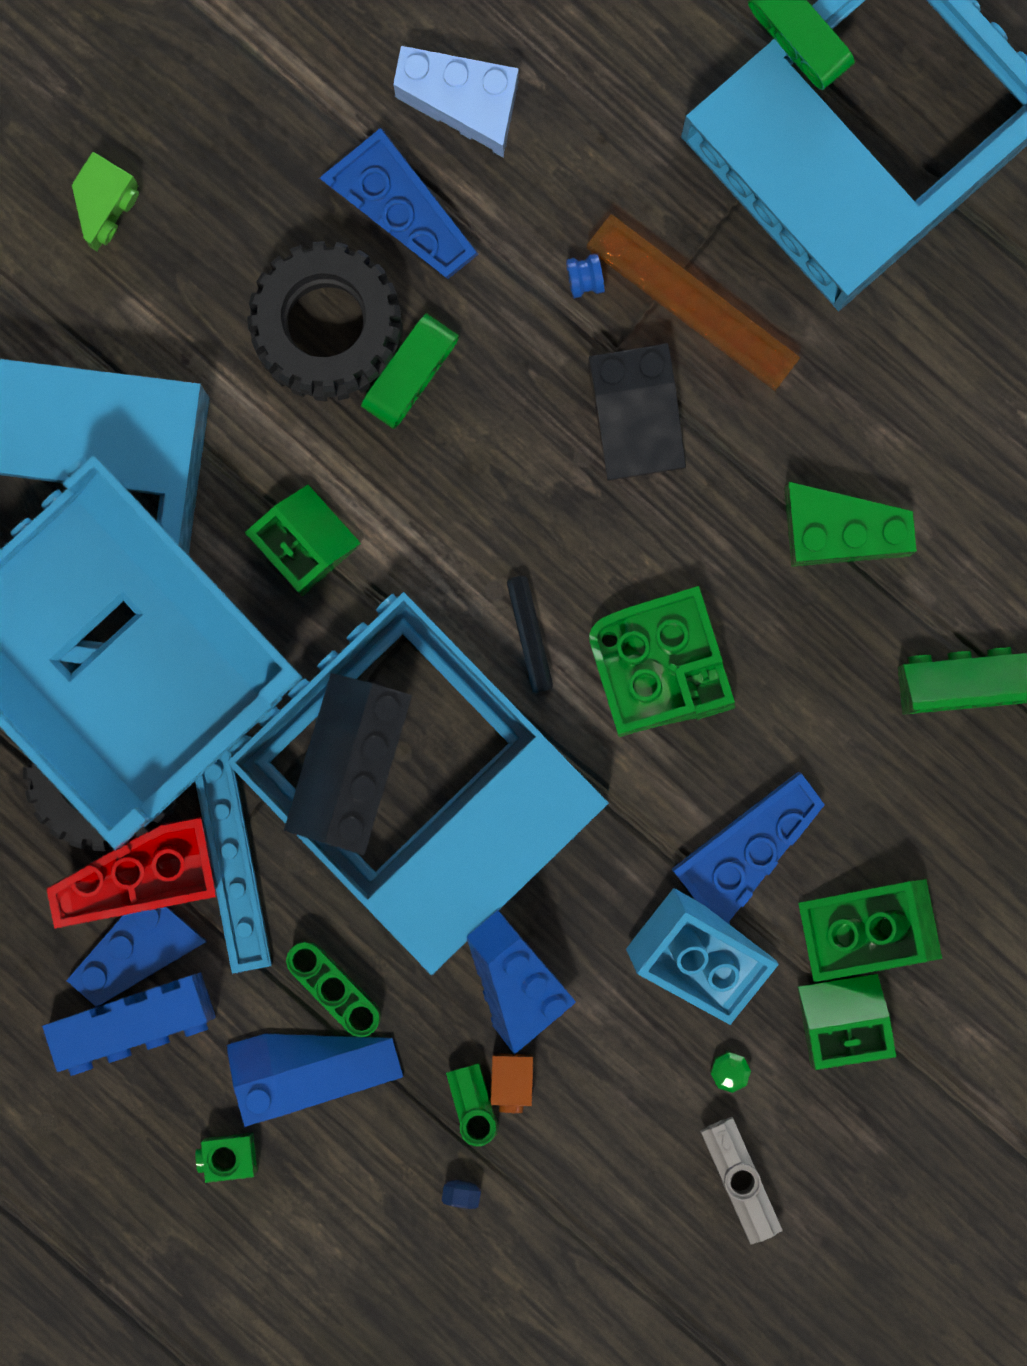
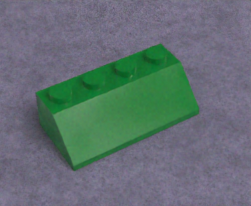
(963, 681)

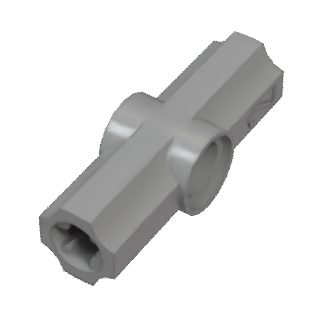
(752, 1203)

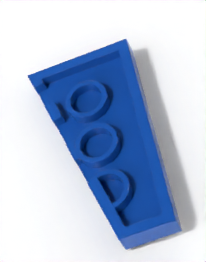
(394, 196)
(744, 852)

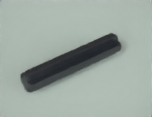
(529, 634)

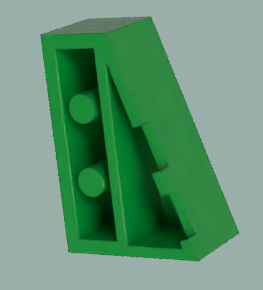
(843, 528)

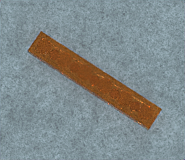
(693, 302)

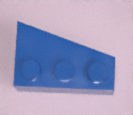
(516, 983)

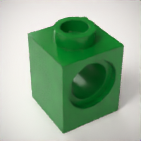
(244, 1150)

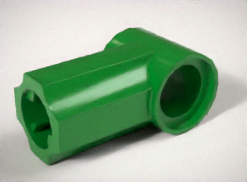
(472, 1100)

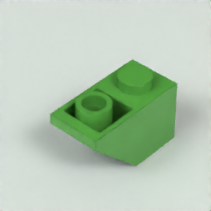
(100, 198)

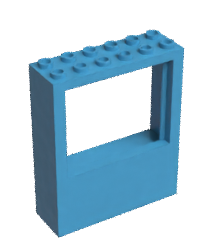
(815, 179)
(135, 425)
(480, 841)

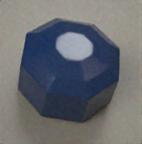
(461, 1194)

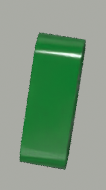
(804, 38)
(410, 371)
(314, 983)

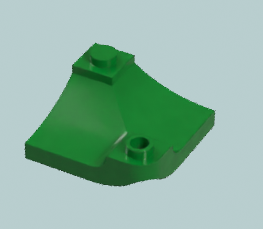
(662, 663)

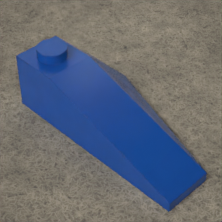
(294, 1072)

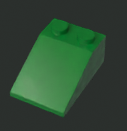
(870, 930)

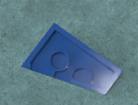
(133, 951)

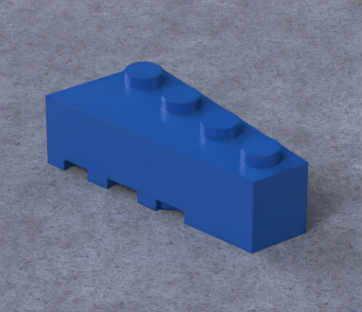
(129, 1023)

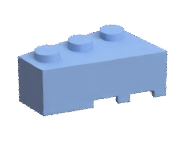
(459, 92)

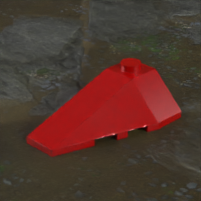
(148, 873)

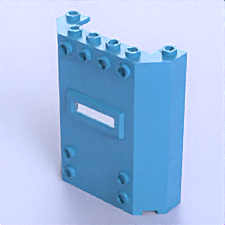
(159, 692)

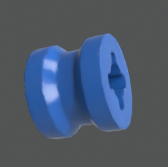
(585, 275)

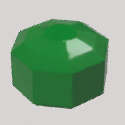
(730, 1071)

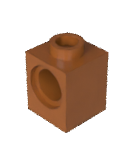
(511, 1081)

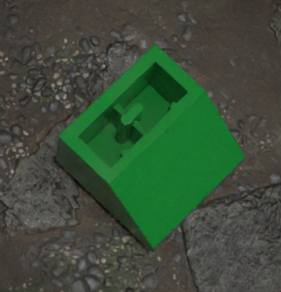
(303, 539)
(846, 1022)

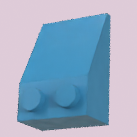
(699, 957)

